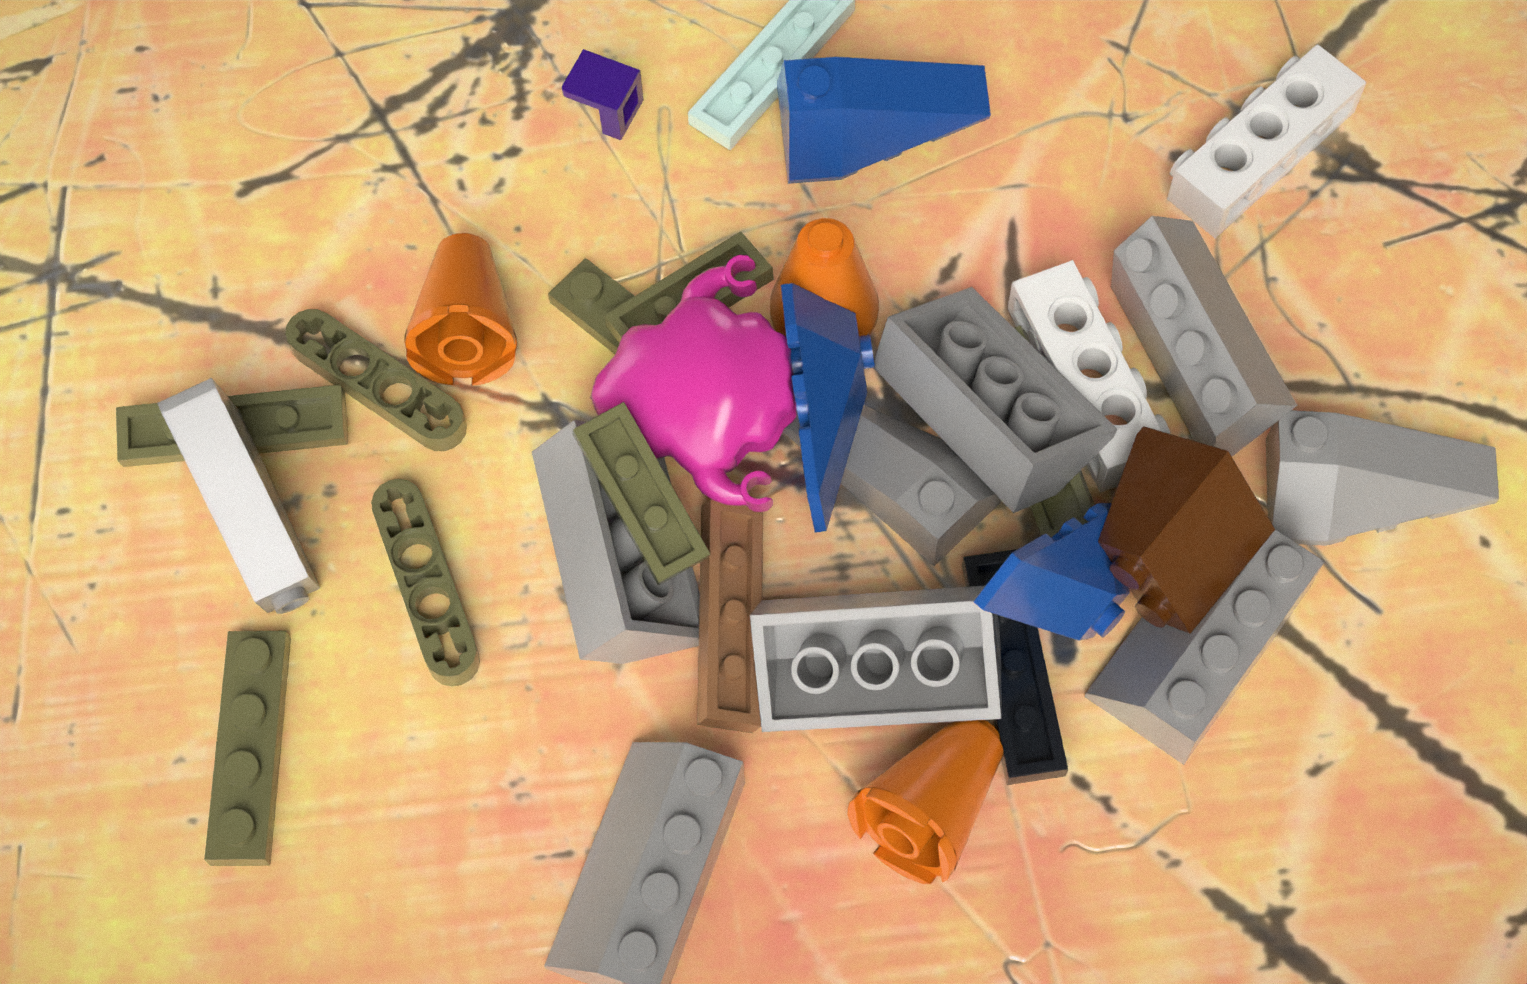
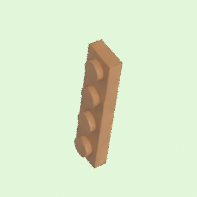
(728, 596)

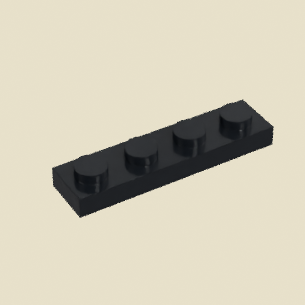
(1029, 717)

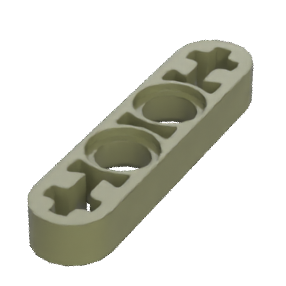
(378, 376)
(427, 580)

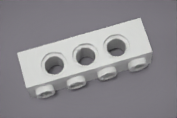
(1217, 197)
(1067, 298)

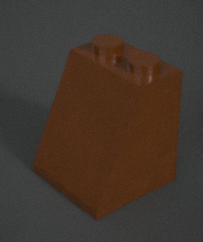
(1181, 527)

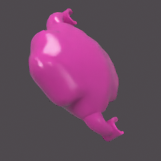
(706, 385)

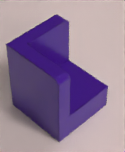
(608, 87)

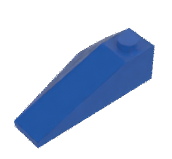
(864, 111)
(827, 389)
(1060, 582)

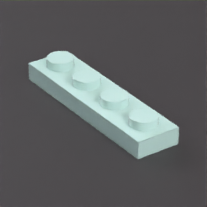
(751, 80)

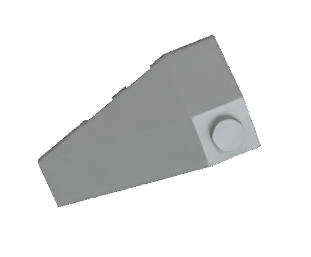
(1361, 475)
(913, 483)

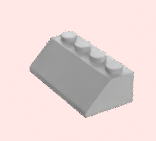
(1197, 335)
(991, 397)
(607, 586)
(876, 659)
(1179, 682)
(648, 865)

